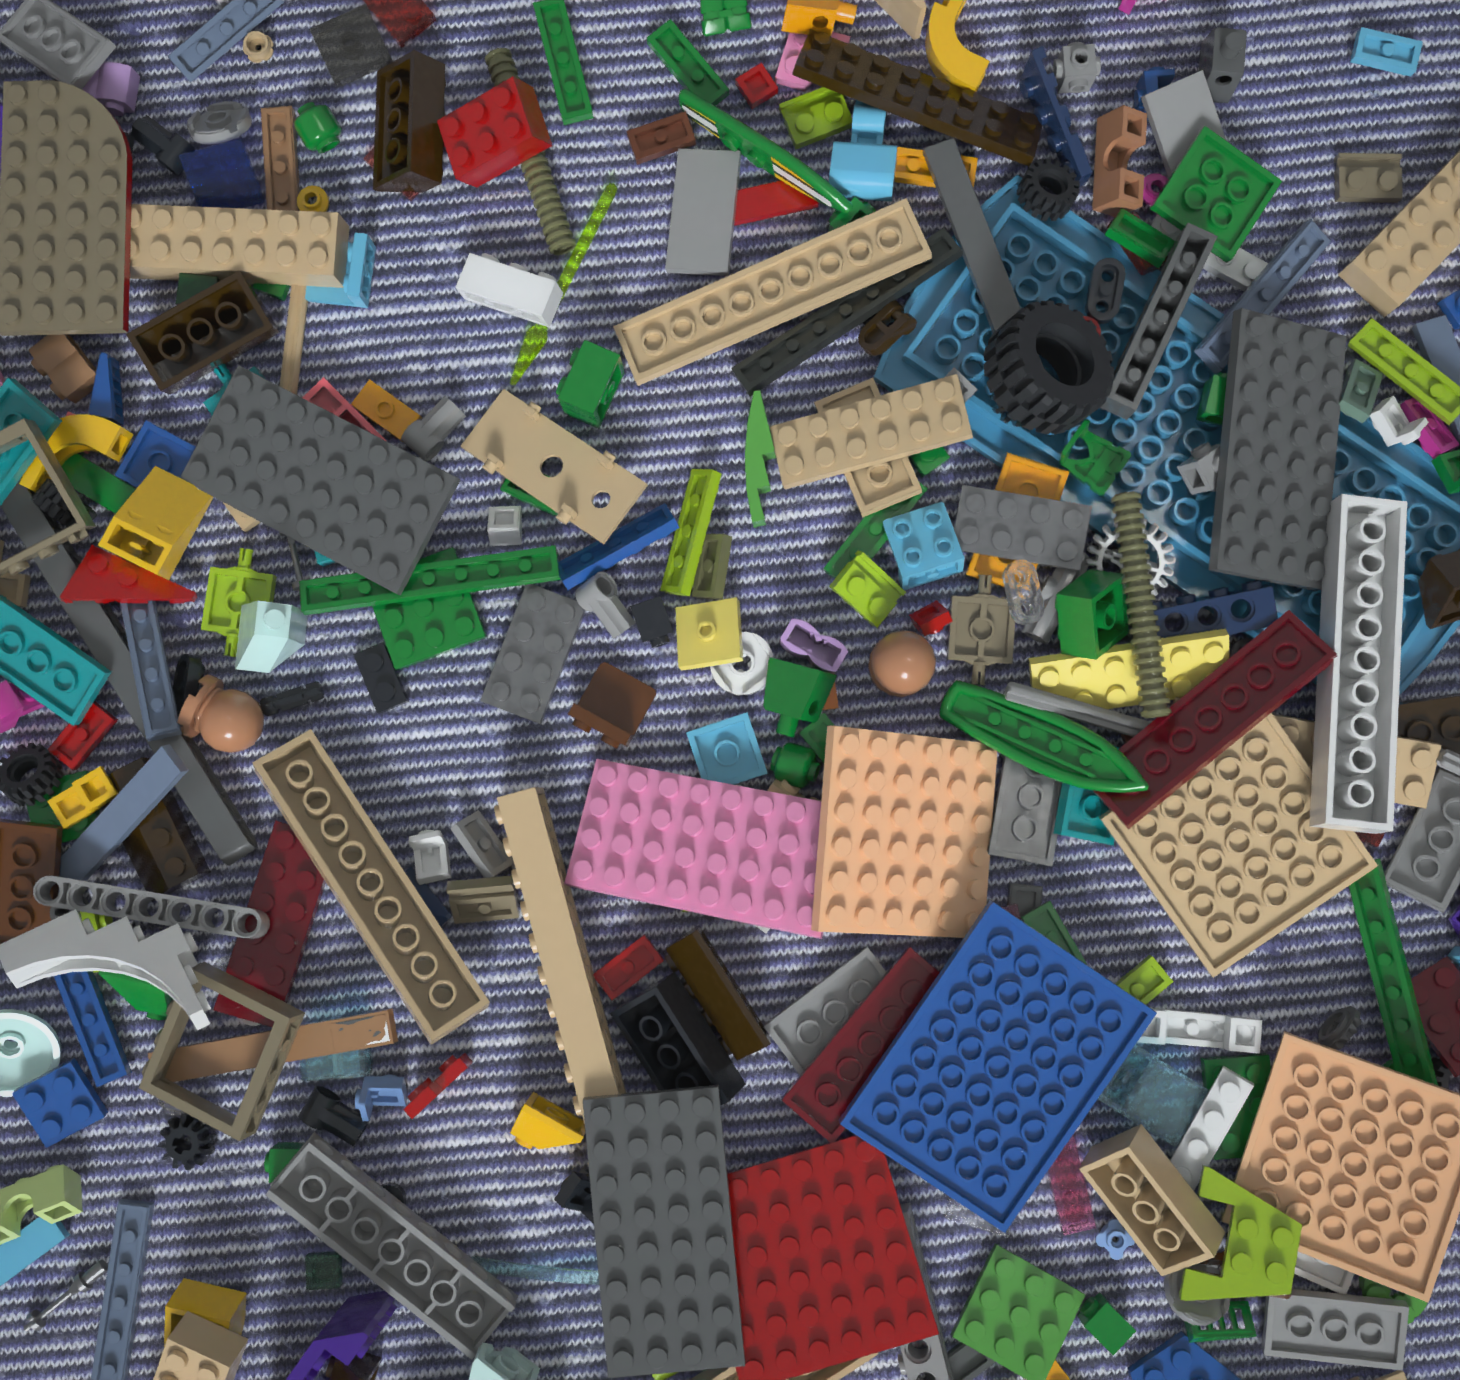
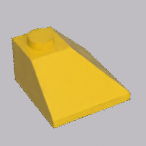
(546, 1125)

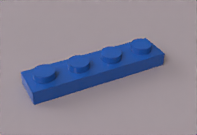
(621, 544)
(93, 1026)

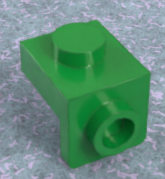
(858, 211)
(1448, 469)

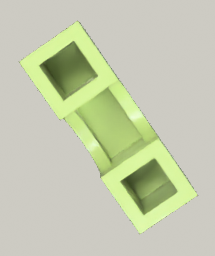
(52, 1195)

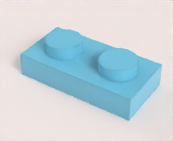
(1386, 51)

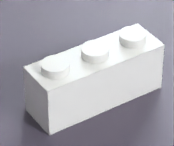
(510, 289)

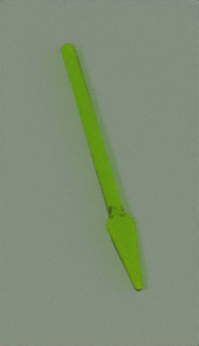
(536, 335)

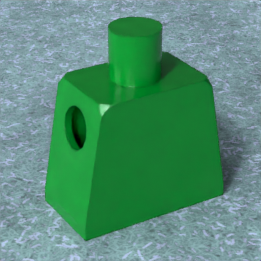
(795, 693)

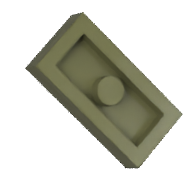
(712, 567)

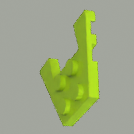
(1258, 1247)

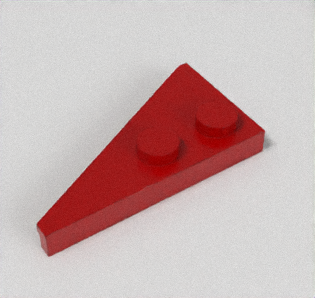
(110, 578)

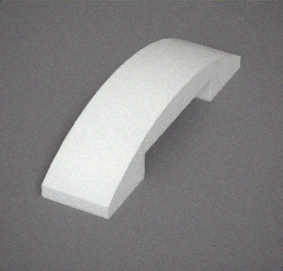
(1204, 1030)

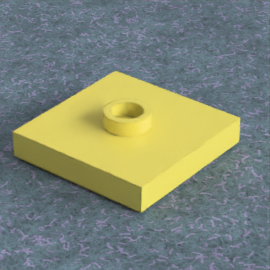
(709, 634)

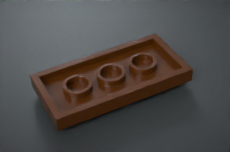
(26, 855)

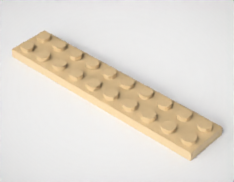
(773, 291)

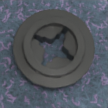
(1339, 1027)

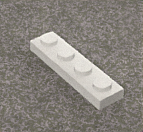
(1239, 271)
(1210, 1124)

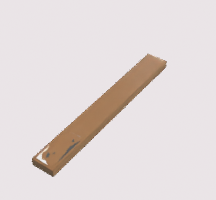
(311, 1041)

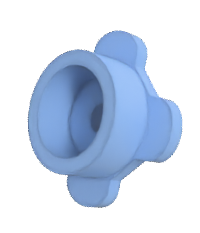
(1105, 1237)

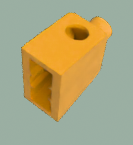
(816, 15)

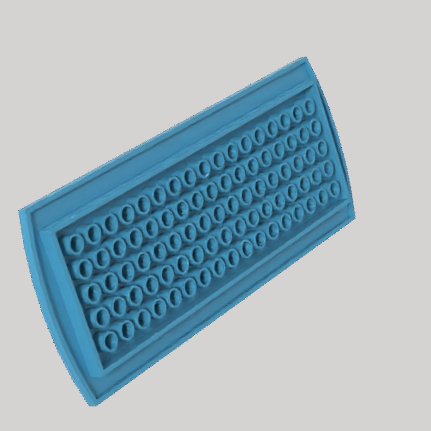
(1056, 265)

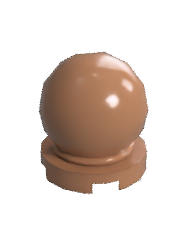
(901, 663)
(225, 718)

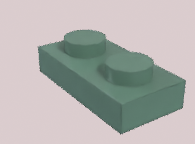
(1359, 390)

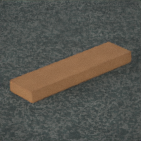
(280, 158)

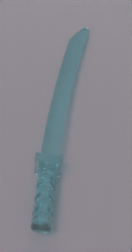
(537, 1272)

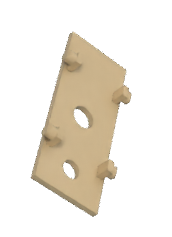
(517, 441)

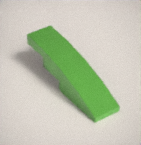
(757, 450)

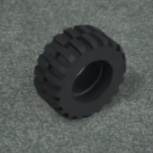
(1071, 349)

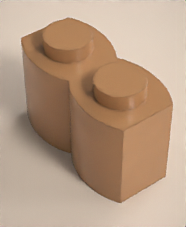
(65, 365)

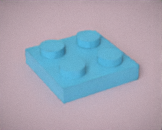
(727, 751)

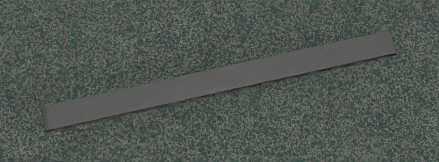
(109, 646)

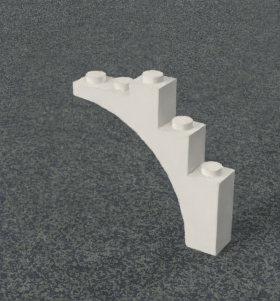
(75, 946)

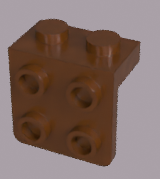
(613, 705)

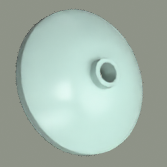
(32, 1053)

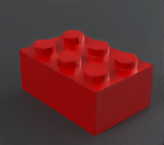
(494, 132)

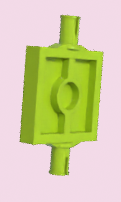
(230, 590)

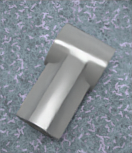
(428, 435)
(599, 596)

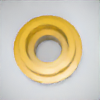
(306, 193)

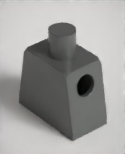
(1223, 55)

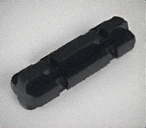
(292, 698)

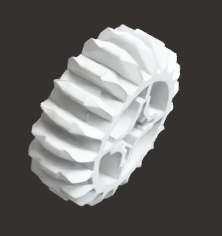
(1113, 555)

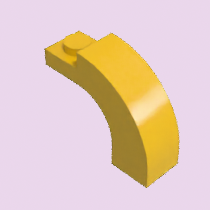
(946, 53)
(76, 435)

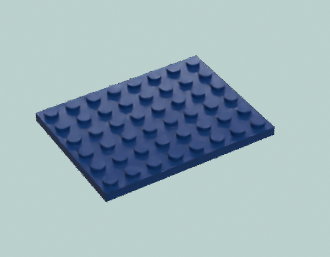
(997, 1066)

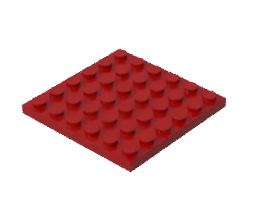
(823, 1261)

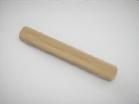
(294, 339)

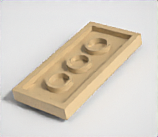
(879, 484)

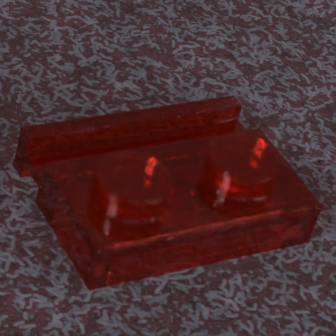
(402, 17)

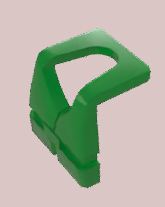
(724, 15)
(1101, 466)

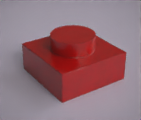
(756, 85)
(931, 618)

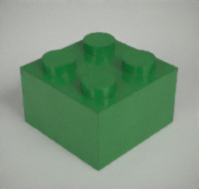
(590, 383)
(1092, 614)

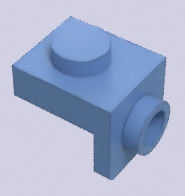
(380, 1091)

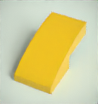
(83, 798)

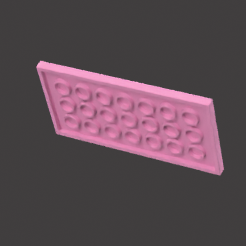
(698, 846)

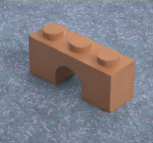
(1116, 139)

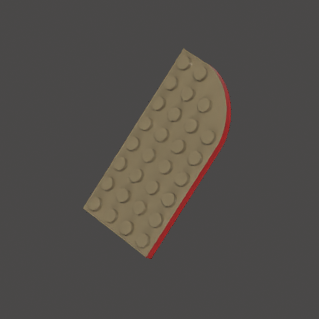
(63, 213)

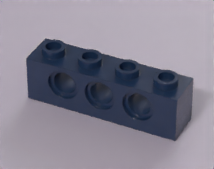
(1259, 614)

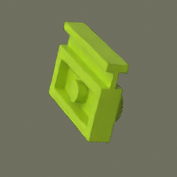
(815, 116)
(867, 589)

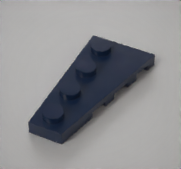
(1053, 116)

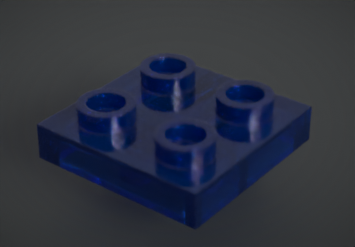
(222, 176)

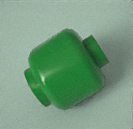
(317, 127)
(795, 764)

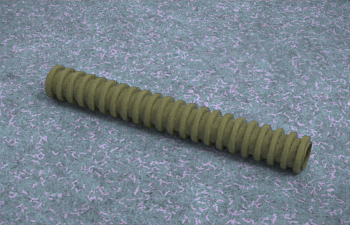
(536, 171)
(1140, 604)

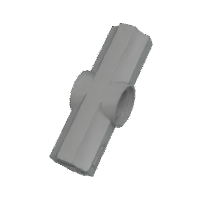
(1043, 629)

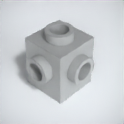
(1076, 68)
(1201, 468)

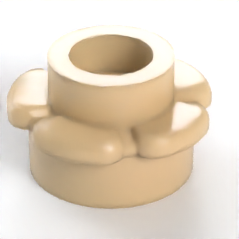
(252, 41)

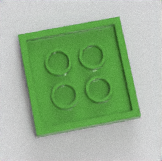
(1017, 1314)

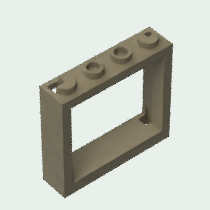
(13, 436)
(266, 1074)

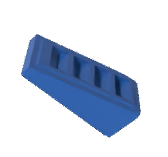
(107, 392)

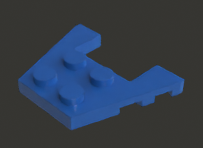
(1179, 1361)

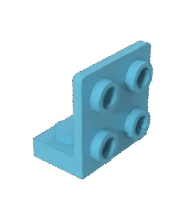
(357, 279)
(924, 545)

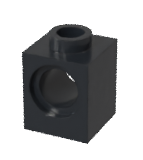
(653, 622)

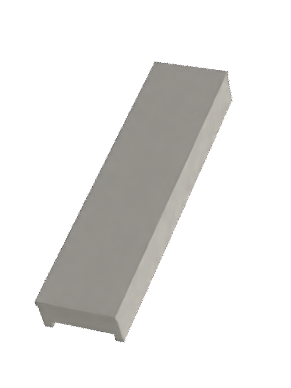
(392, 1245)

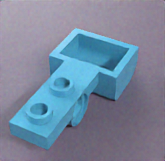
(864, 165)

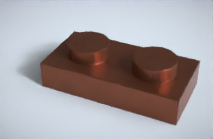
(661, 137)

